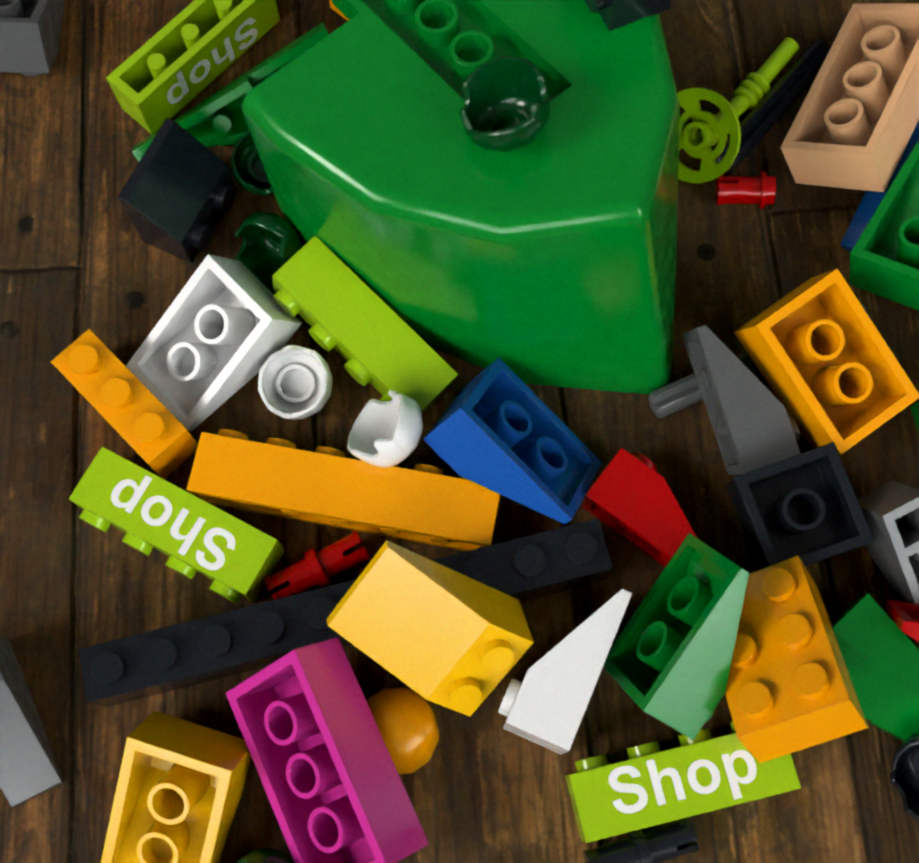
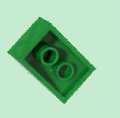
(888, 248)
(682, 638)

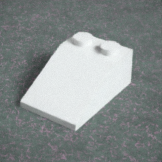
(211, 340)
(560, 684)

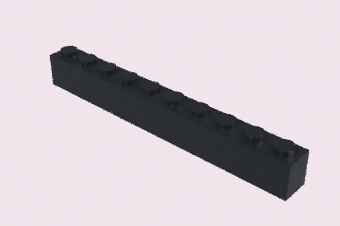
(269, 630)

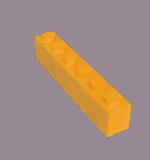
(342, 491)

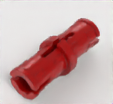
(318, 567)

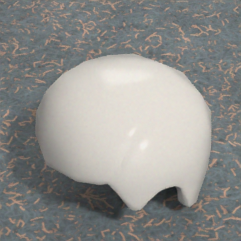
(295, 382)
(386, 430)

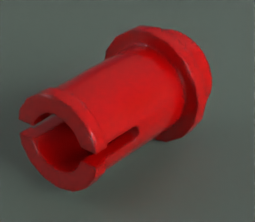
(746, 190)

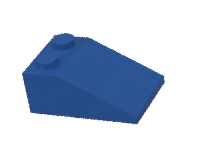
(514, 444)

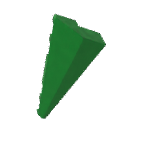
(220, 116)
(881, 666)

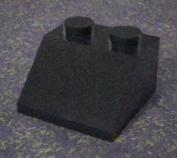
(177, 193)

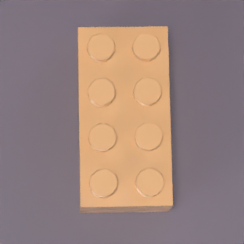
(860, 102)

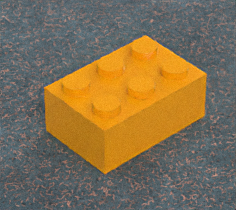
(827, 363)
(787, 668)

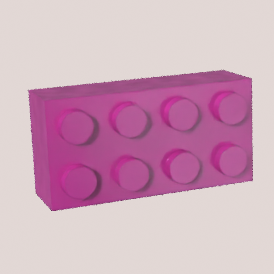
(325, 760)

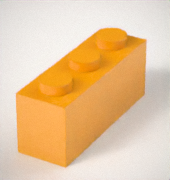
(126, 404)

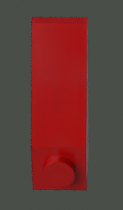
(639, 506)

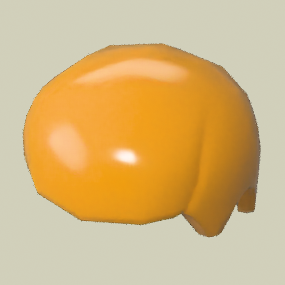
(406, 726)

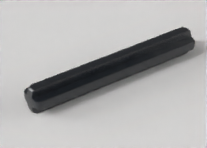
(778, 100)

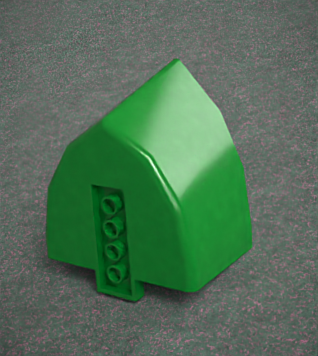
(512, 255)

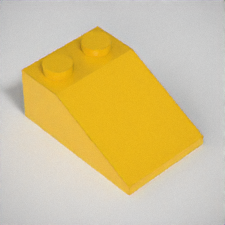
(433, 627)
(175, 793)

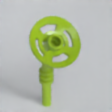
(709, 128)

